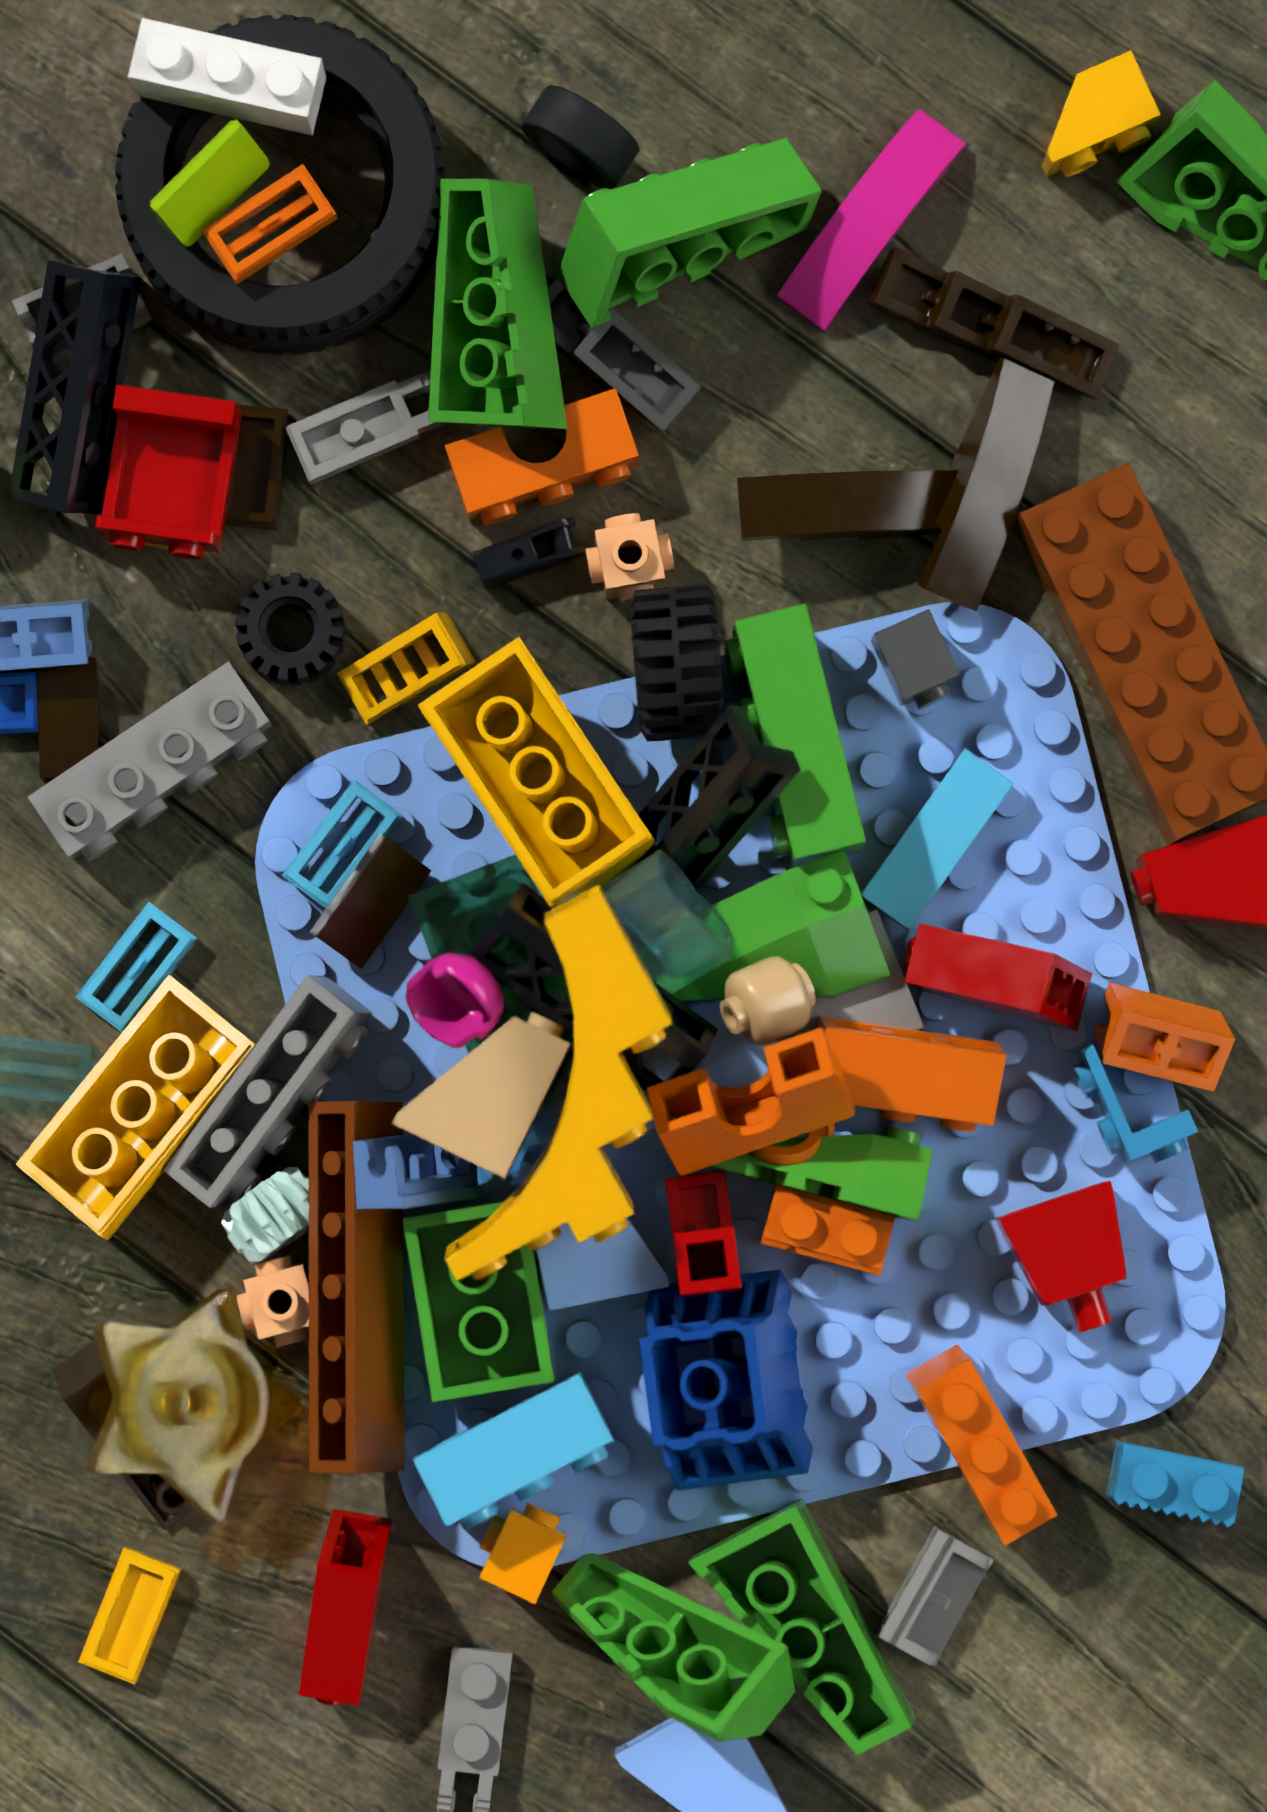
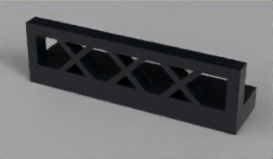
(85, 392)
(728, 796)
(523, 919)

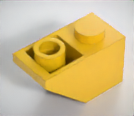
(1103, 110)

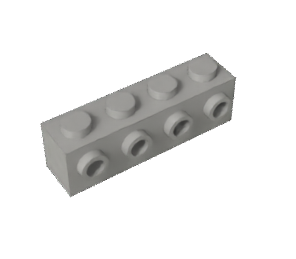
(150, 762)
(269, 1091)

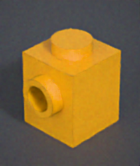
(522, 1550)

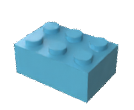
(515, 1452)

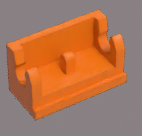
(1163, 1037)

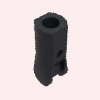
(518, 558)

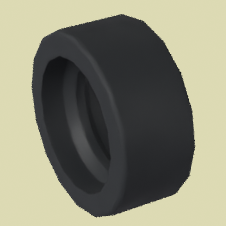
(580, 136)

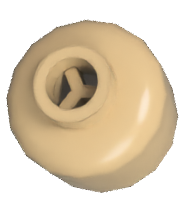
(767, 1000)

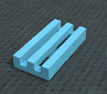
(373, 805)
(119, 951)

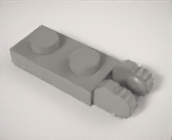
(360, 428)
(473, 1722)

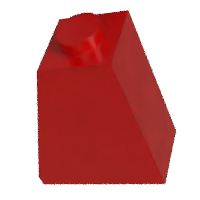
(1209, 877)
(997, 976)
(344, 1607)

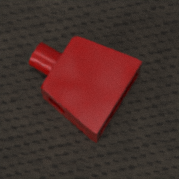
(1070, 1250)

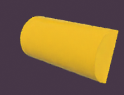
(537, 775)
(136, 1107)

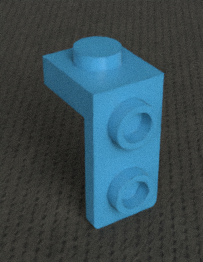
(1159, 1139)

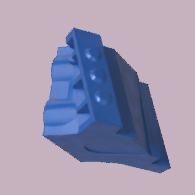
(725, 1383)

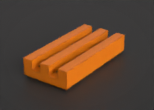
(281, 244)

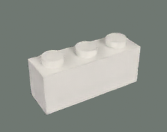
(227, 76)

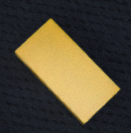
(130, 1615)

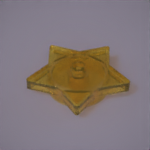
(227, 1408)

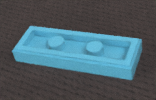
(936, 839)

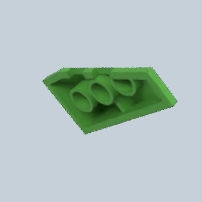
(678, 1651)

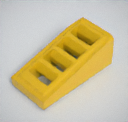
(449, 639)

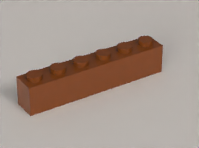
(353, 1300)

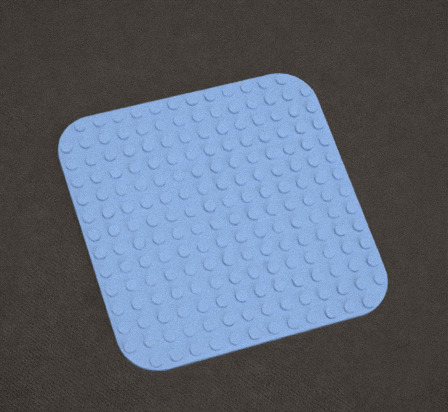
(1031, 879)

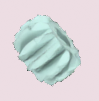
(269, 1216)

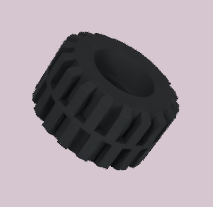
(676, 661)

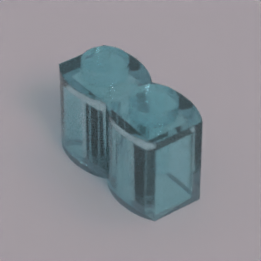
(668, 921)

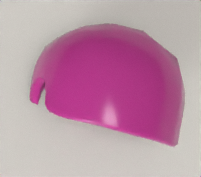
(455, 999)

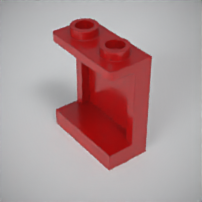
(169, 471)

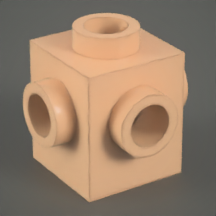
(622, 578)
(255, 1305)

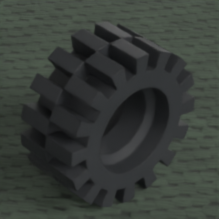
(280, 594)

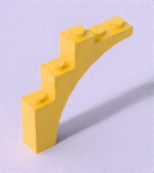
(573, 1177)

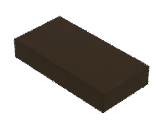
(258, 468)
(67, 716)
(370, 901)

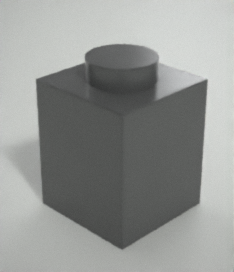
(916, 660)

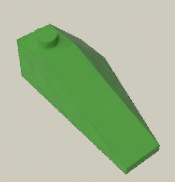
(1208, 176)
(809, 919)
(857, 1169)

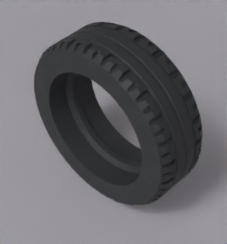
(355, 295)

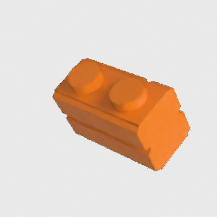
(827, 1229)

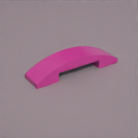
(869, 219)

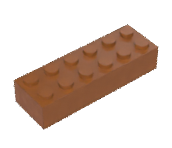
(1147, 653)

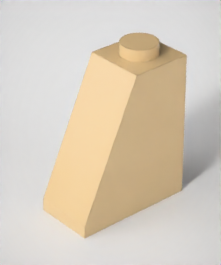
(491, 1095)

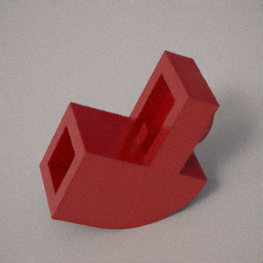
(703, 1234)

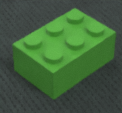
(474, 1331)

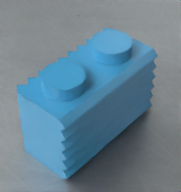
(1175, 1484)

